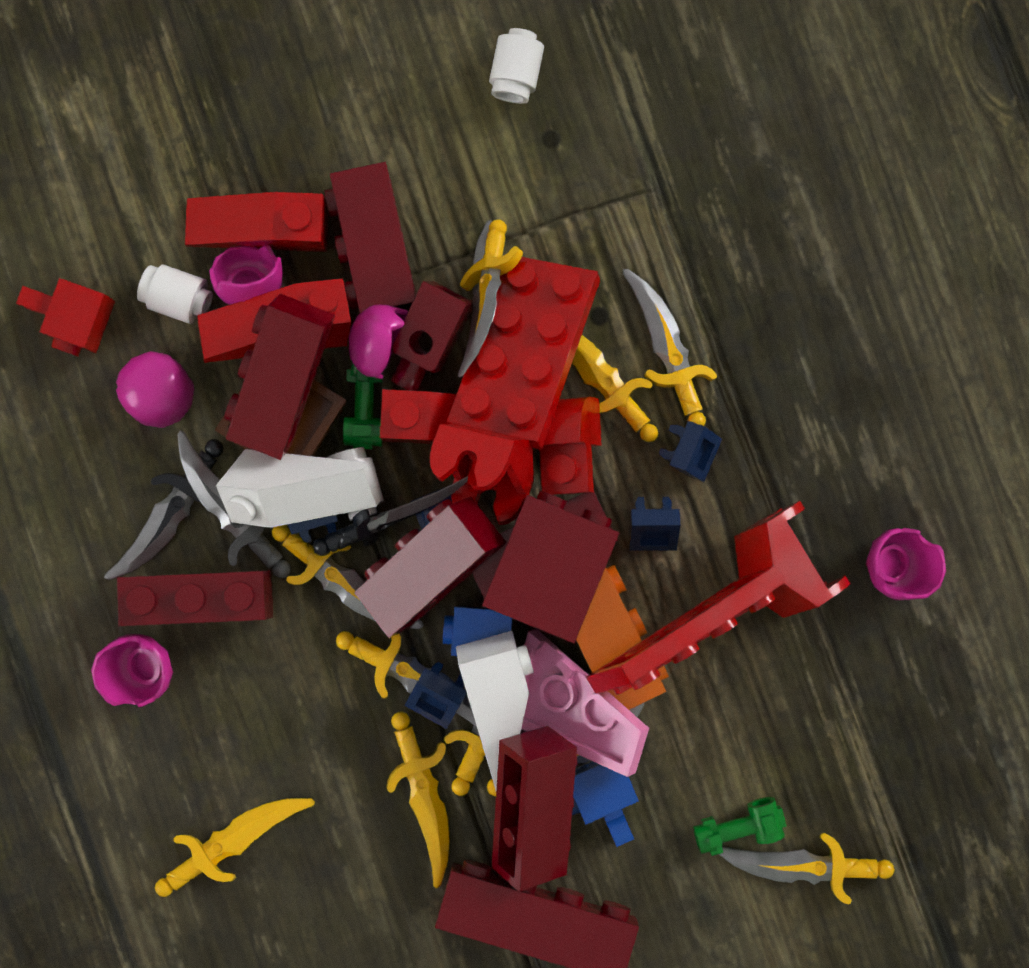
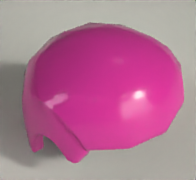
(245, 273)
(373, 338)
(155, 389)
(905, 565)
(132, 670)

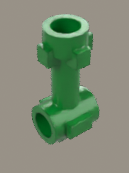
(362, 428)
(764, 820)

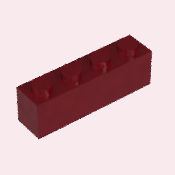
(536, 921)

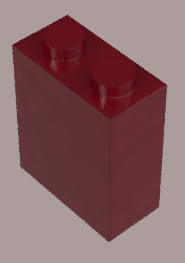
(551, 566)

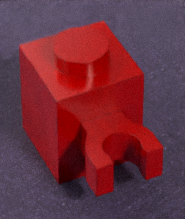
(72, 315)

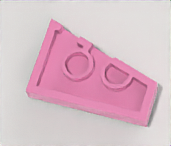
(568, 704)

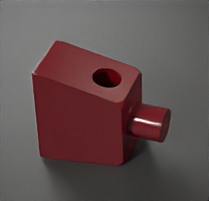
(443, 317)

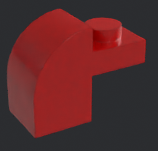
(567, 447)

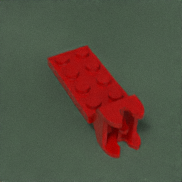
(514, 384)
(771, 574)

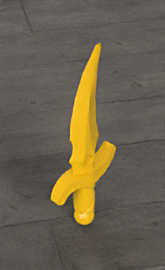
(600, 375)
(423, 794)
(228, 842)

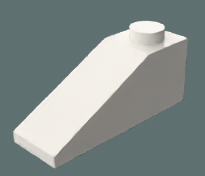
(294, 489)
(496, 689)

